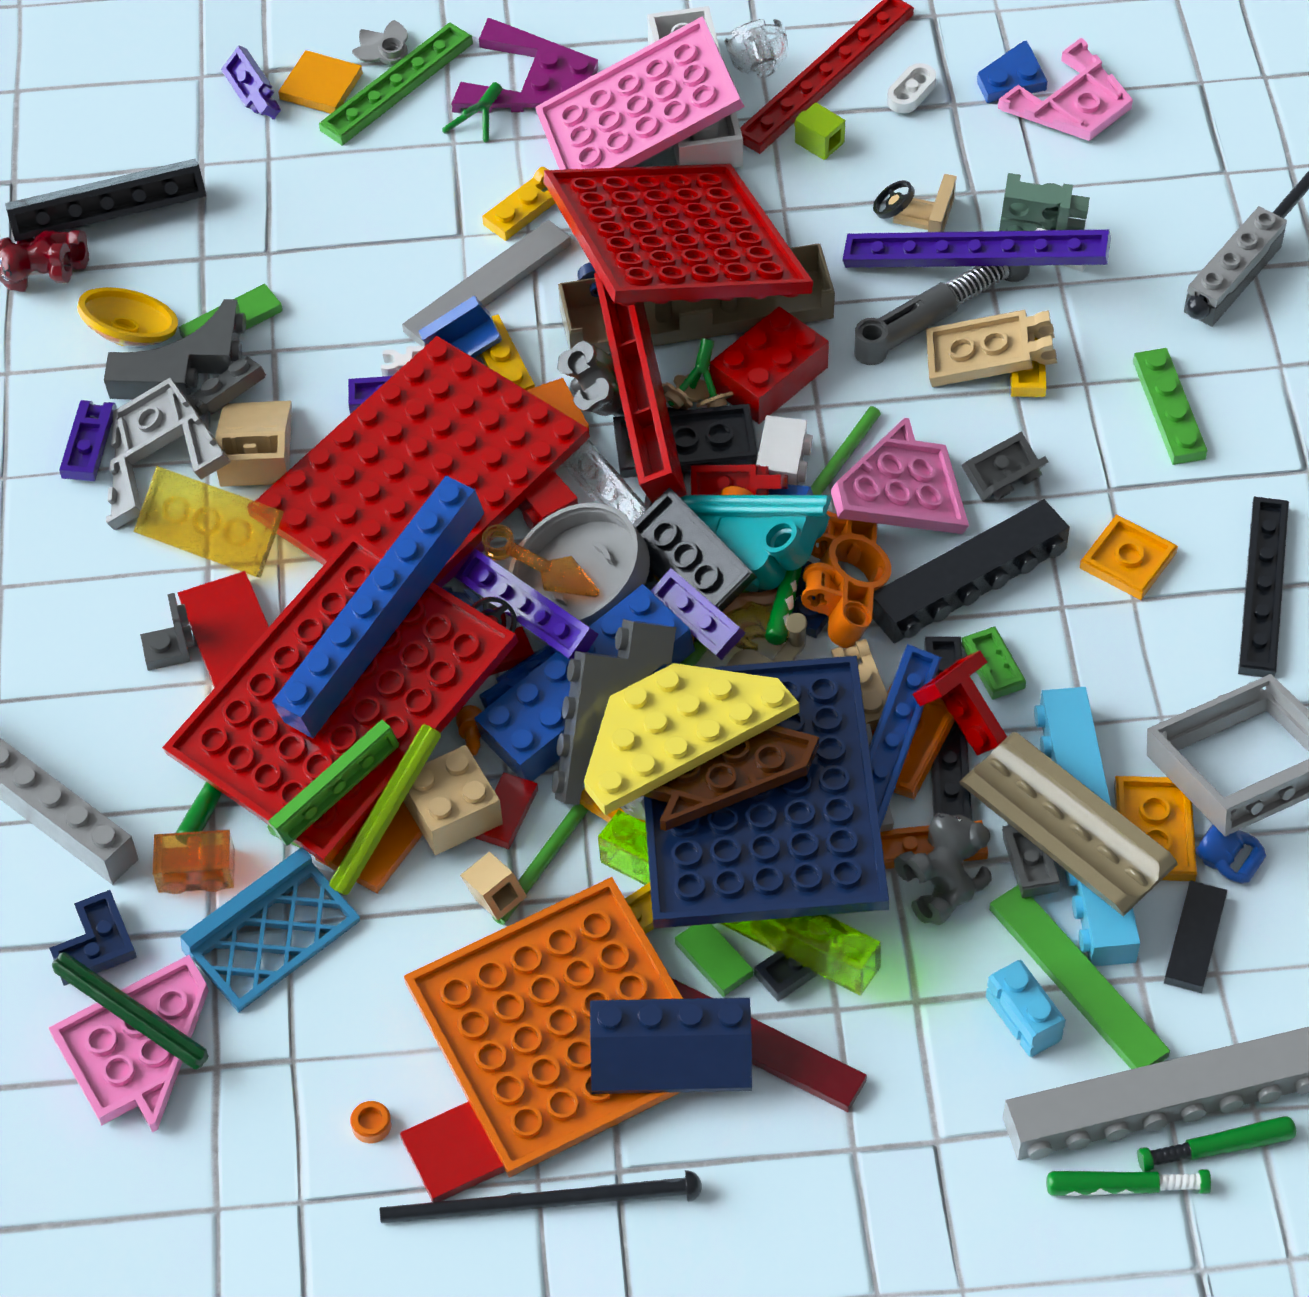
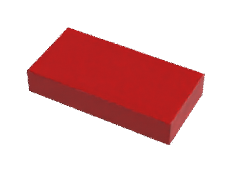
(515, 800)

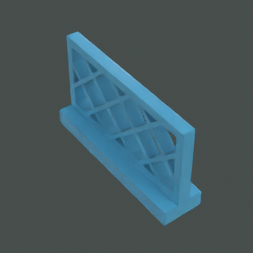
(242, 912)

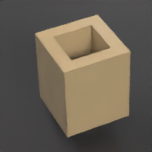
(493, 885)

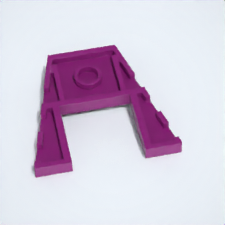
(551, 72)

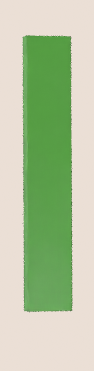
(395, 83)
(1079, 980)

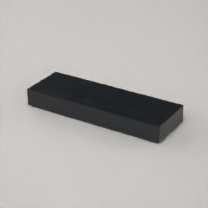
(1195, 936)

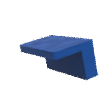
(465, 327)

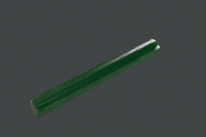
(130, 1011)

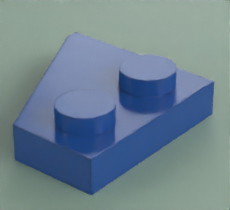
(1012, 69)

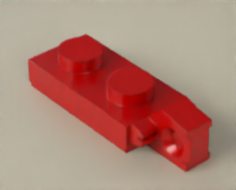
(753, 477)

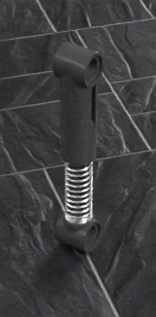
(878, 336)

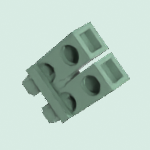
(1041, 206)

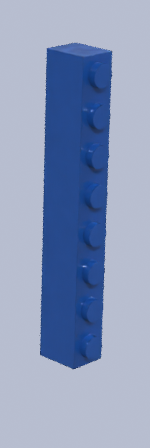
(378, 607)

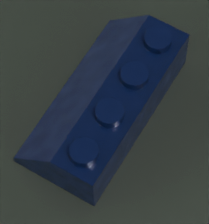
(670, 1045)

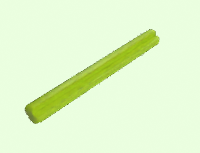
(385, 809)

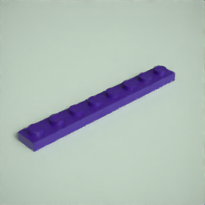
(977, 248)

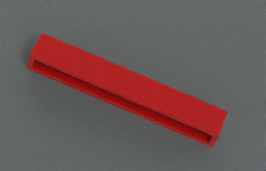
(642, 396)

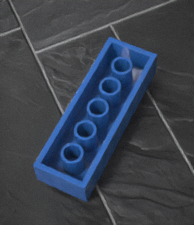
(528, 717)

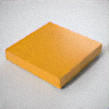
(320, 82)
(1128, 557)

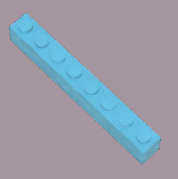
(1073, 745)

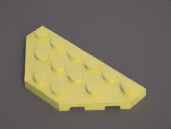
(676, 724)

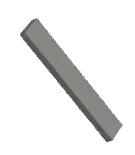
(495, 276)

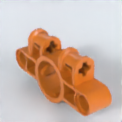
(836, 593)

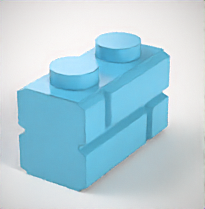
(1025, 1008)

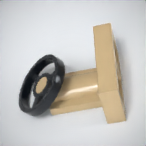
(918, 212)

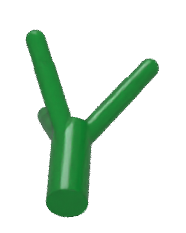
(483, 105)

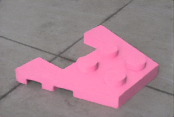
(1080, 106)

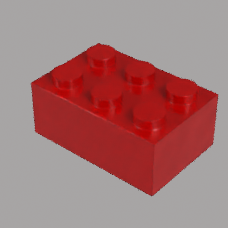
(770, 363)

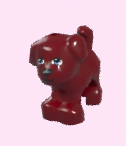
(43, 254)

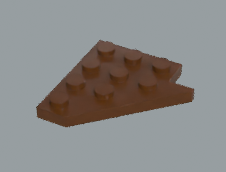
(736, 775)

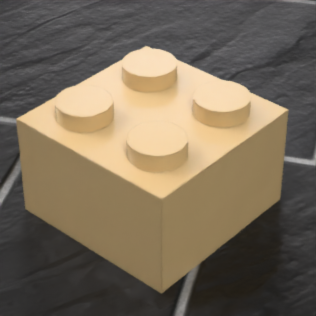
(453, 801)

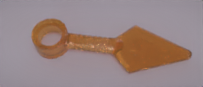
(557, 575)

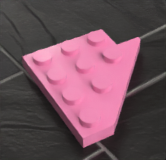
(902, 485)
(120, 1064)

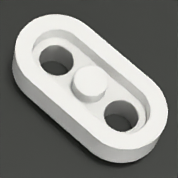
(911, 88)

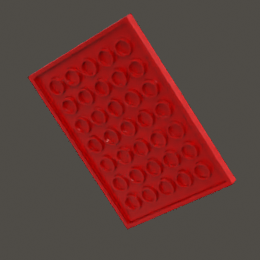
(676, 234)
(392, 452)
(415, 680)

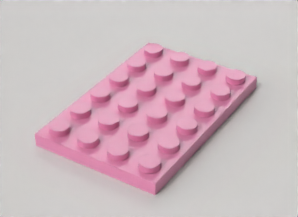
(641, 103)

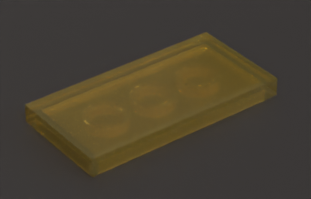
(208, 521)

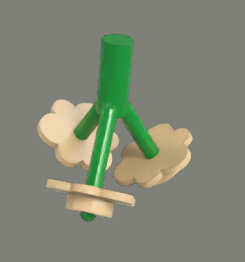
(692, 388)

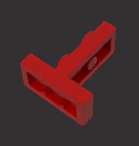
(965, 702)

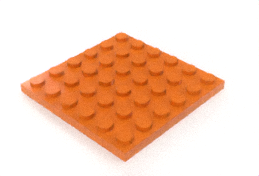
(519, 1020)

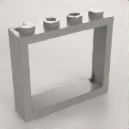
(1257, 800)

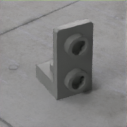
(169, 645)

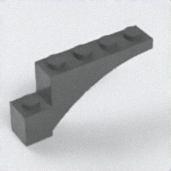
(593, 680)

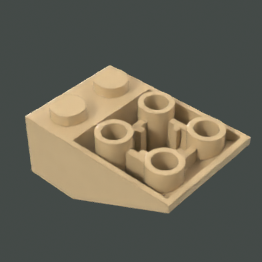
(255, 441)

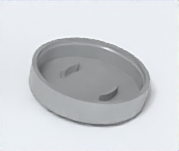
(602, 545)

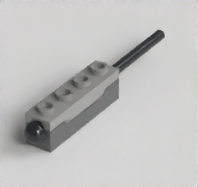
(1240, 259)

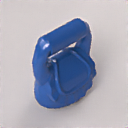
(1220, 850)

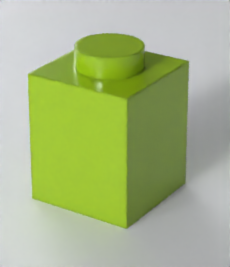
(819, 131)

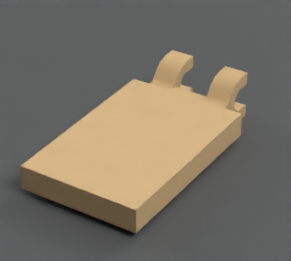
(989, 346)

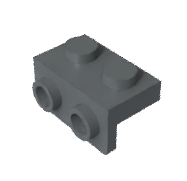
(1002, 466)

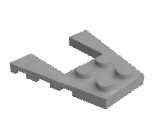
(147, 426)

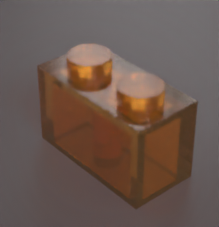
(193, 861)

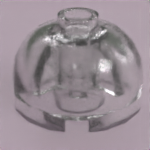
(758, 47)

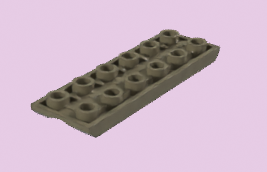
(1069, 823)

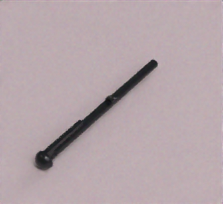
(688, 1185)

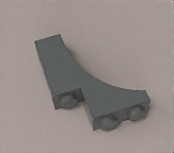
(204, 351)

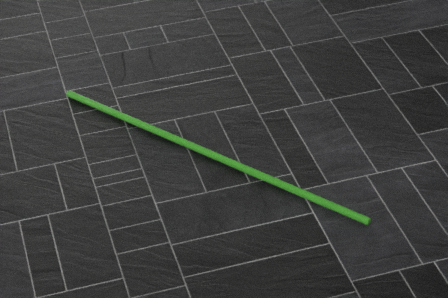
(578, 812)

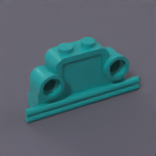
(765, 530)

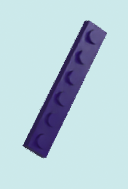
(531, 607)

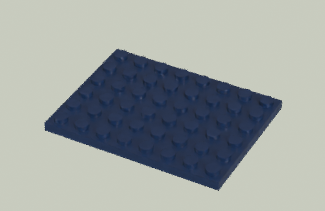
(793, 847)

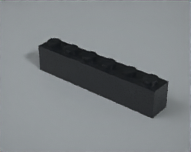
(106, 199)
(969, 571)

